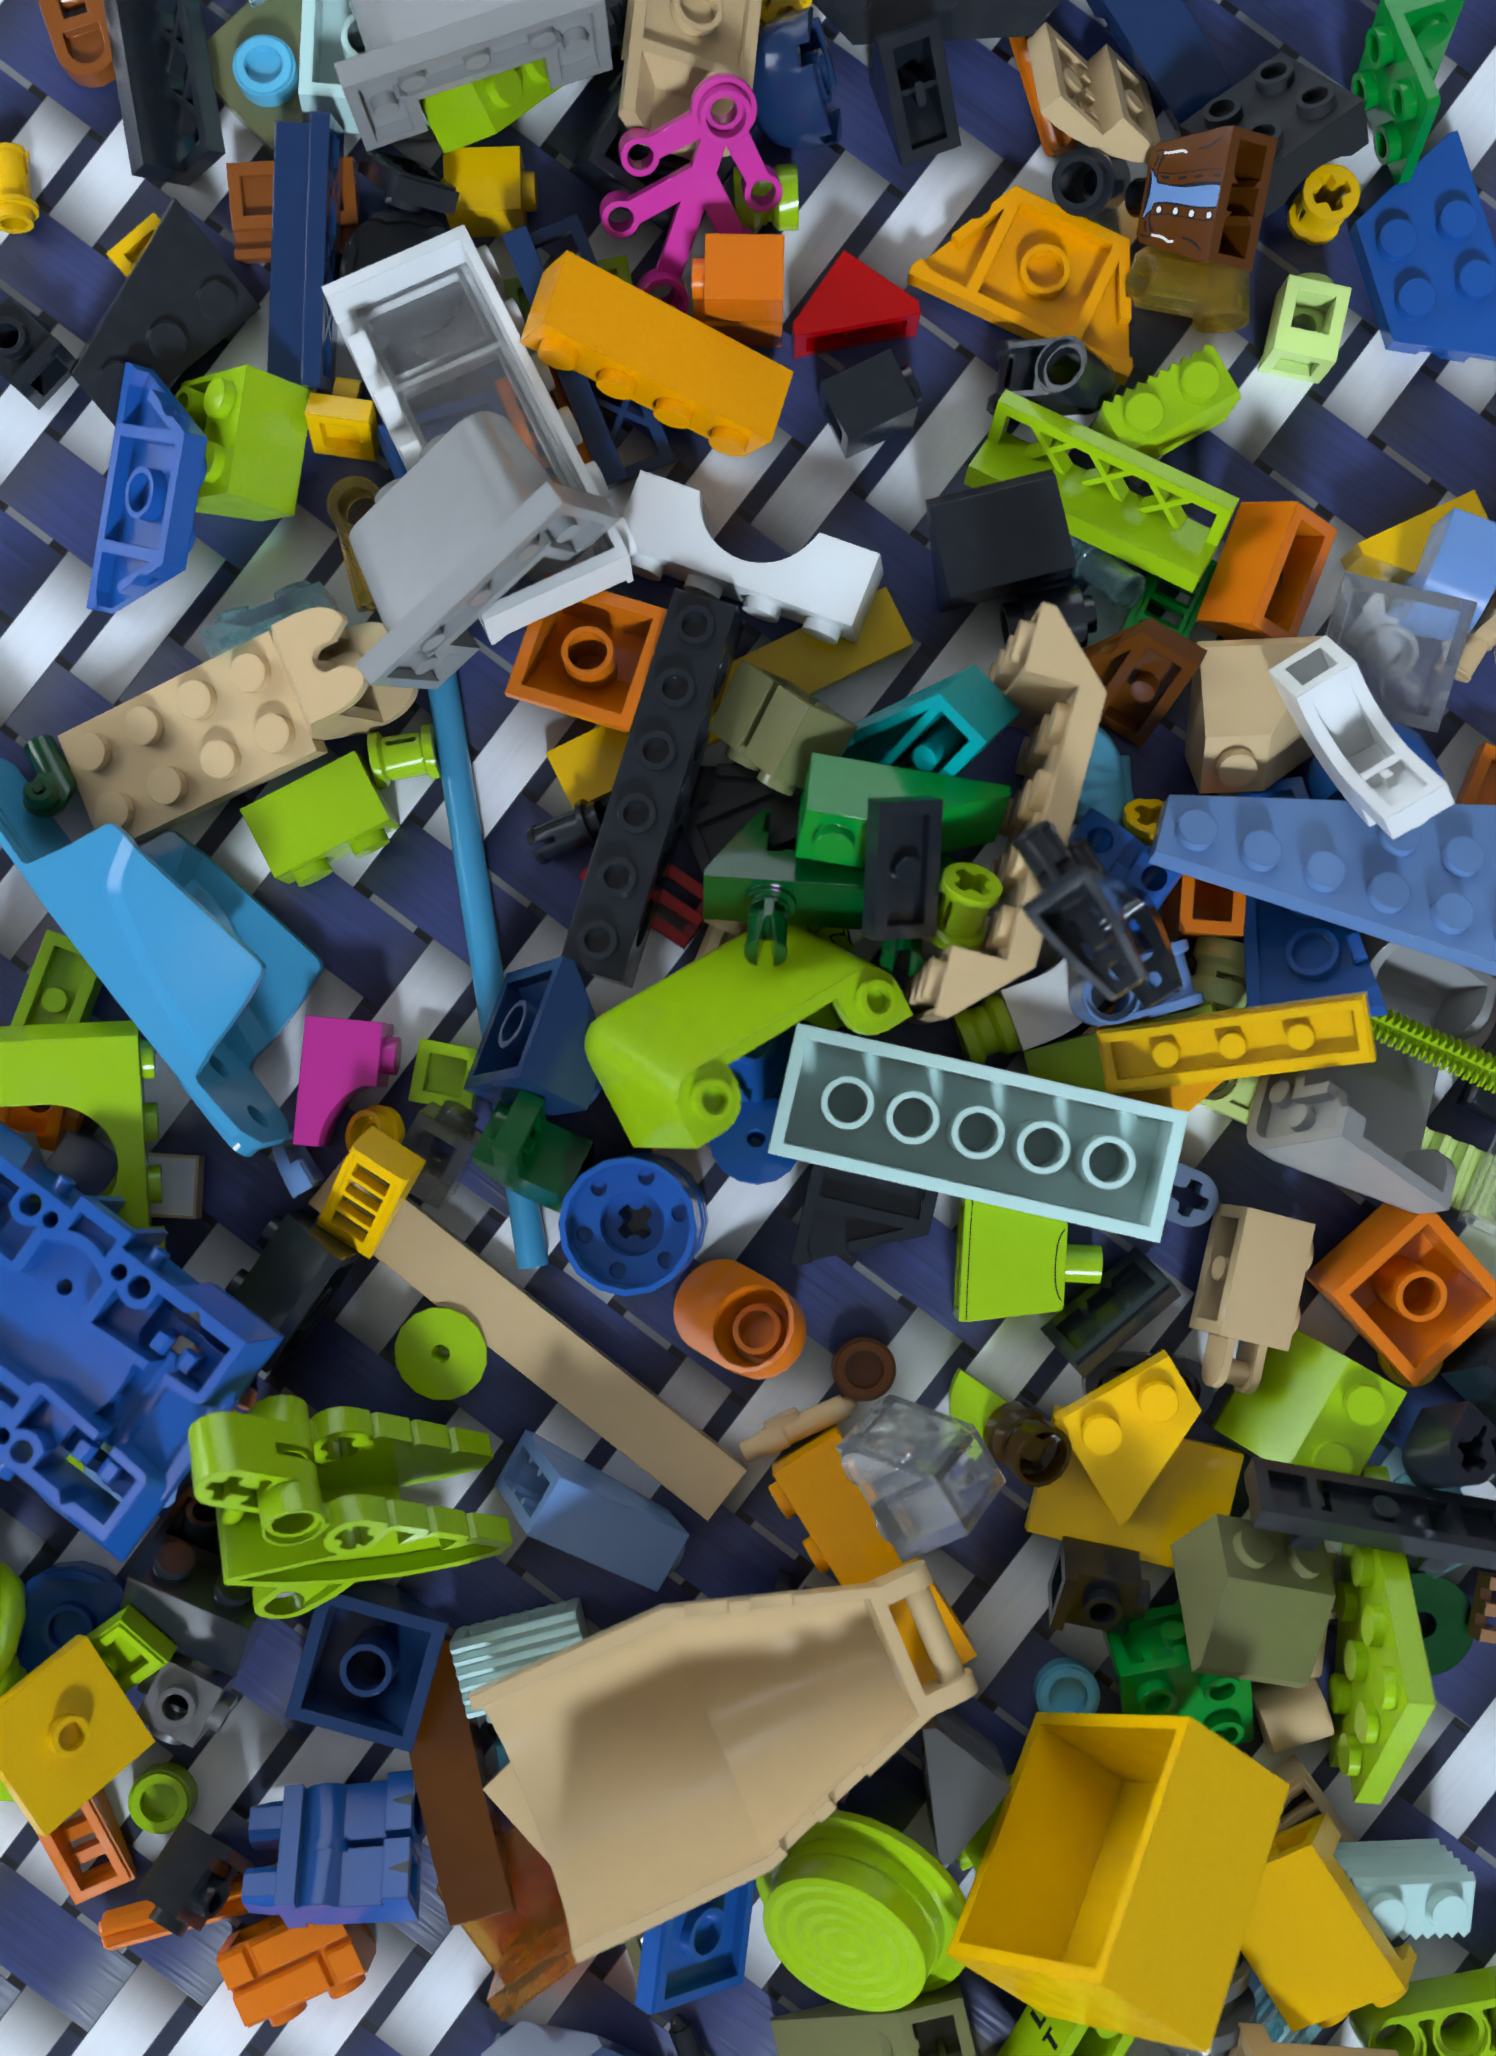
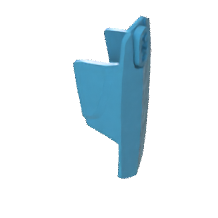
(178, 950)

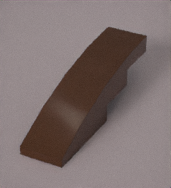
(456, 1812)

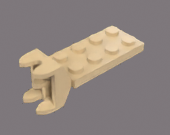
(230, 723)

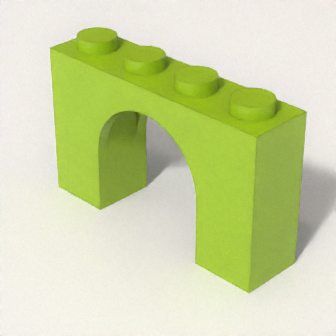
(101, 1074)

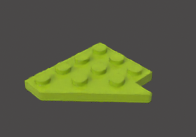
(1381, 1670)

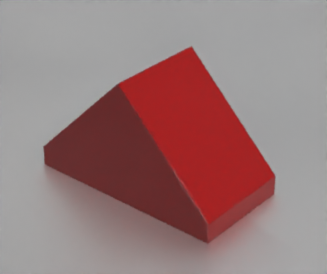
(853, 310)

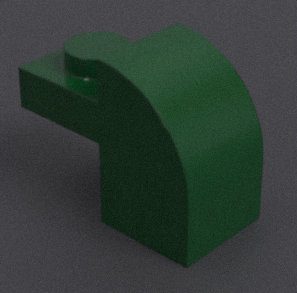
(532, 1153)

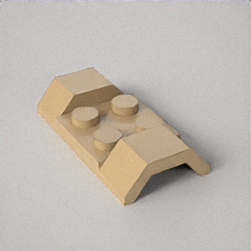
(676, 47)

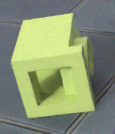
(1322, 309)

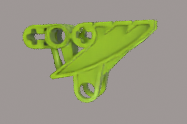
(323, 1503)

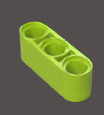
(1425, 2009)

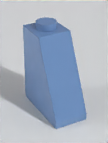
(590, 1513)

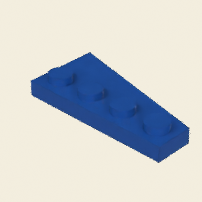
(1297, 954)

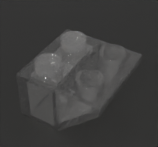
(920, 1474)

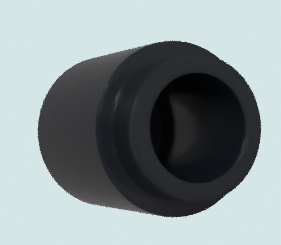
(1073, 182)
(1076, 610)

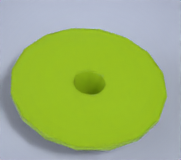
(441, 1353)

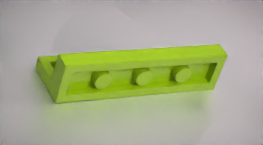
(1097, 501)

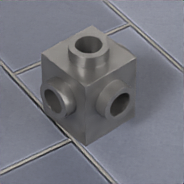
(186, 1700)

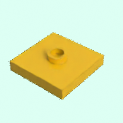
(66, 1734)

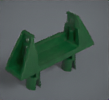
(785, 890)

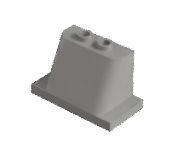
(444, 44)
(457, 540)

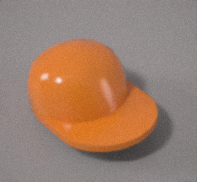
(740, 1319)

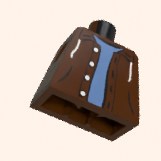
(1205, 195)

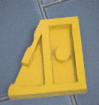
(1130, 1430)

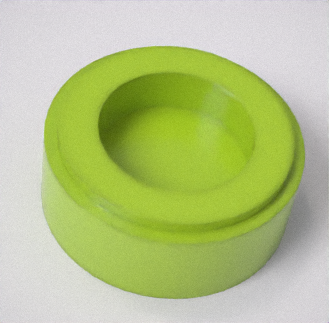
(162, 1798)

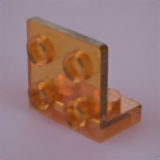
(527, 1945)

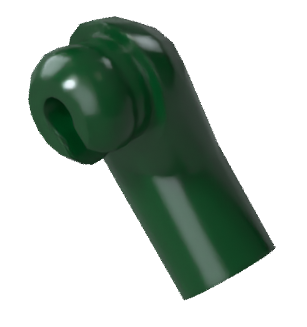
(54, 781)

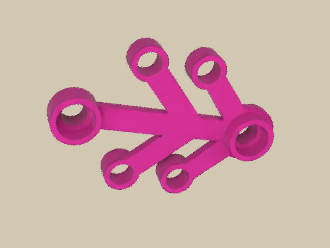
(695, 184)

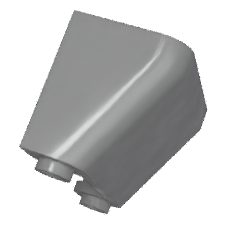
(1370, 1118)

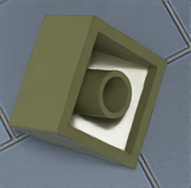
(1252, 1601)

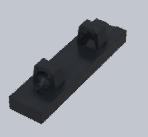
(1371, 1514)

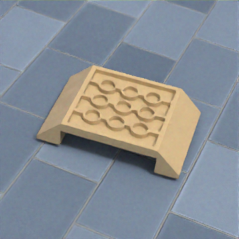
(1062, 707)

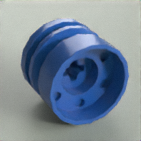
(597, 1217)

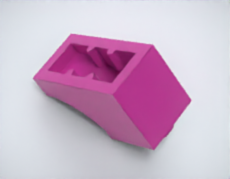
(336, 1066)

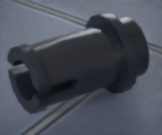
(570, 830)

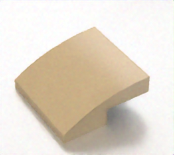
(1094, 99)

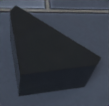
(914, 90)

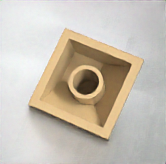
(1236, 719)

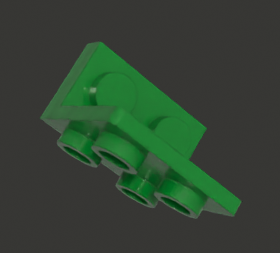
(1399, 77)
(1159, 1680)

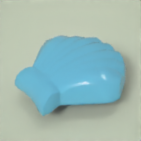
(1106, 781)

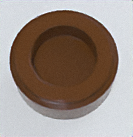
(863, 1368)

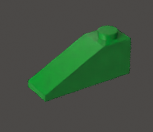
(836, 806)

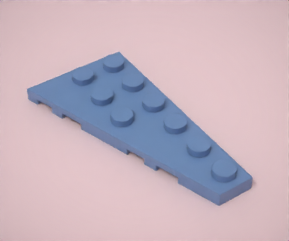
(1322, 860)

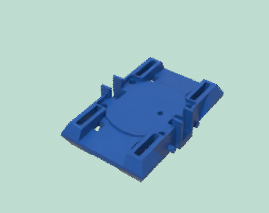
(92, 1354)

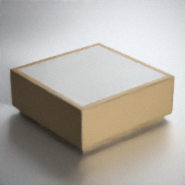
(181, 1185)

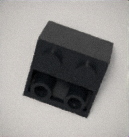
(184, 1592)

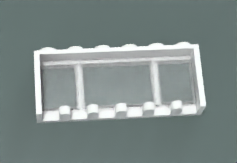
(447, 346)

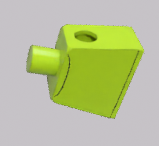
(1015, 1263)

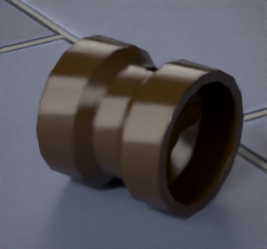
(1027, 1443)

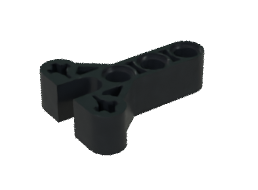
(1457, 1440)

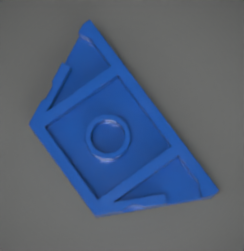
(1431, 260)
(148, 493)

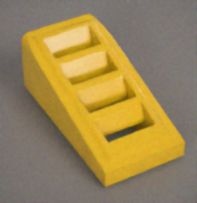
(389, 1162)

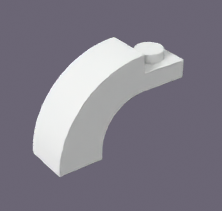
(1356, 741)

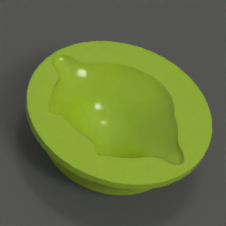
(862, 1914)

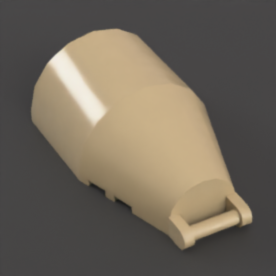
(711, 1739)

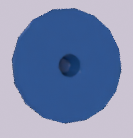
(744, 1146)

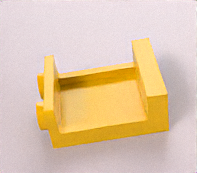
(1316, 1937)

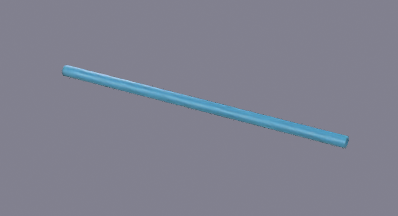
(478, 916)

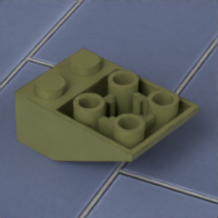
(926, 2027)

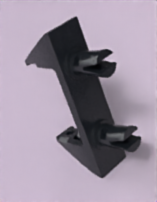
(1086, 906)

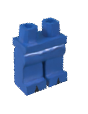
(341, 1853)

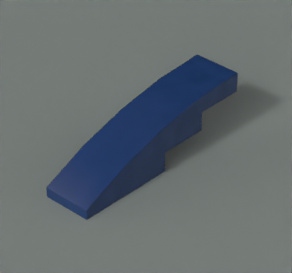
(1168, 50)

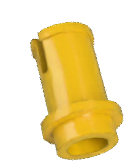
(16, 203)

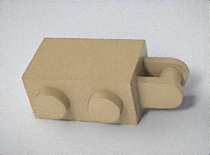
(1249, 1291)

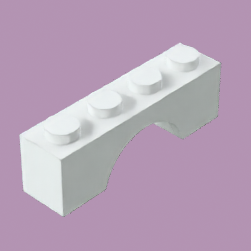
(821, 586)

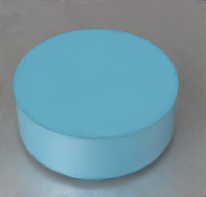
(266, 70)
(1066, 1687)

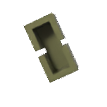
(777, 727)

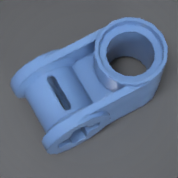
(1128, 1005)

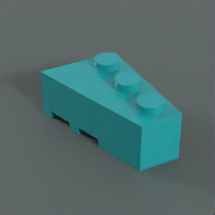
(937, 727)

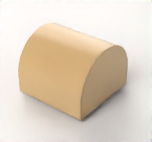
(1290, 1715)

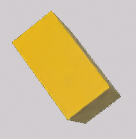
(1122, 1874)

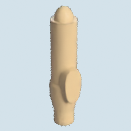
(793, 1426)

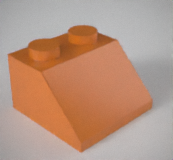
(589, 659)
(1406, 1288)

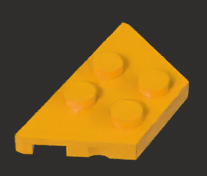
(1037, 275)

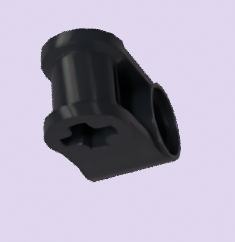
(1044, 374)

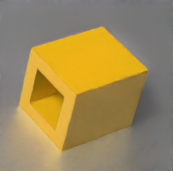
(491, 189)

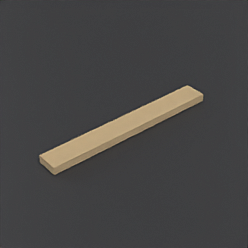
(554, 1355)

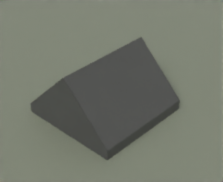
(960, 1779)

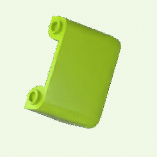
(672, 1043)

